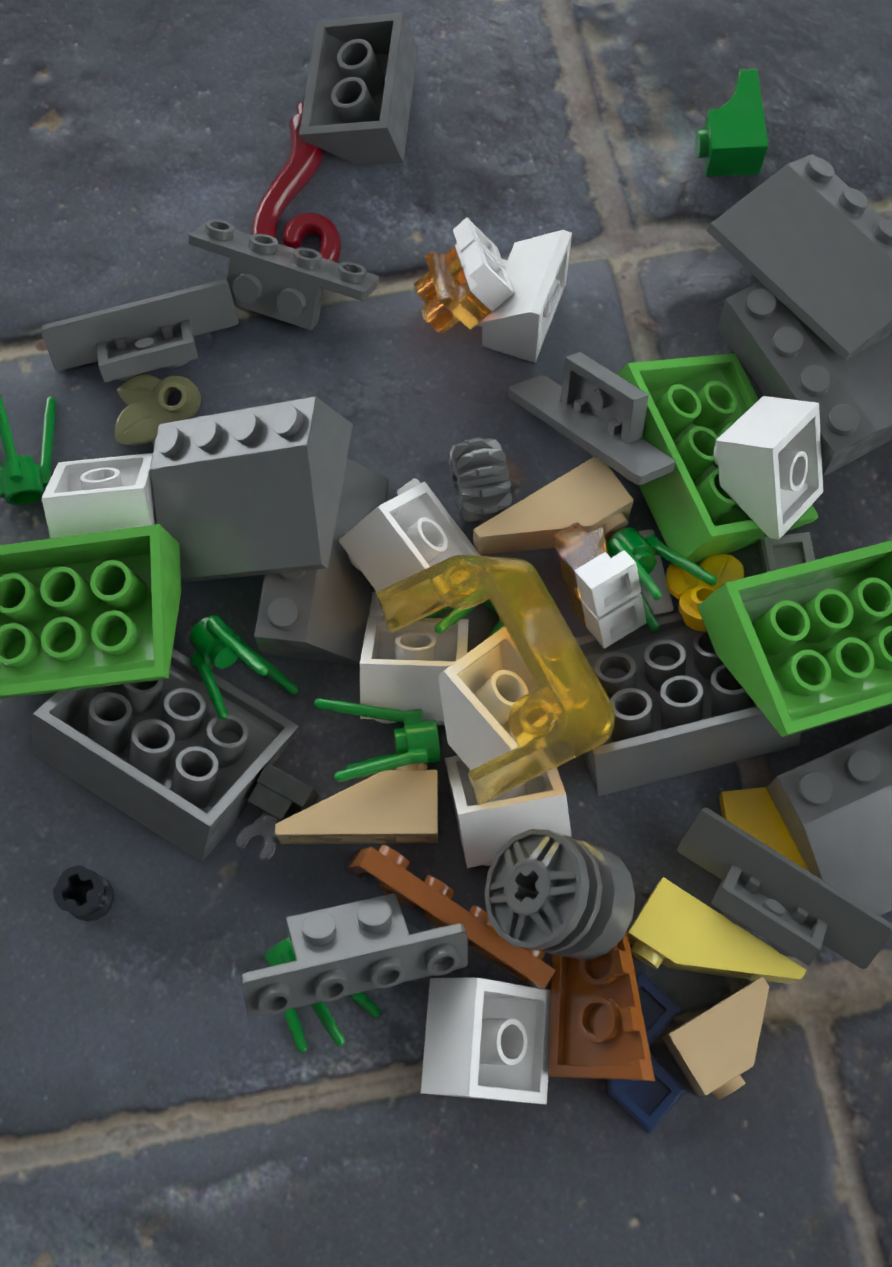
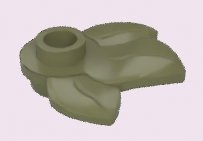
(149, 406)

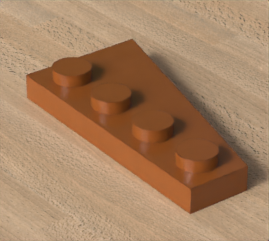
(441, 911)
(598, 1019)

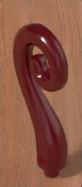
(292, 178)

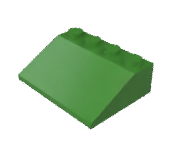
(685, 415)
(88, 610)
(809, 637)

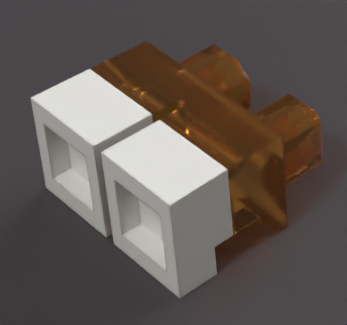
(464, 281)
(600, 588)

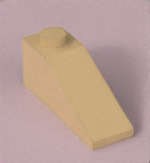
(583, 495)
(378, 810)

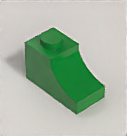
(736, 133)

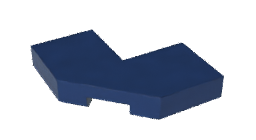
(650, 1100)

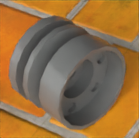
(559, 895)

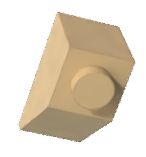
(721, 1041)

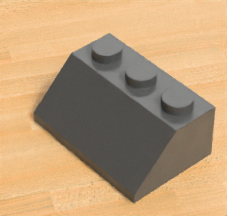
(361, 88)

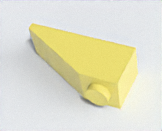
(695, 938)

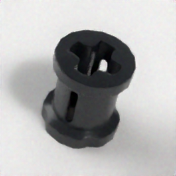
(69, 887)

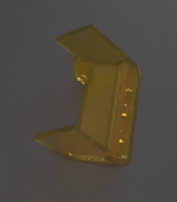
(569, 707)

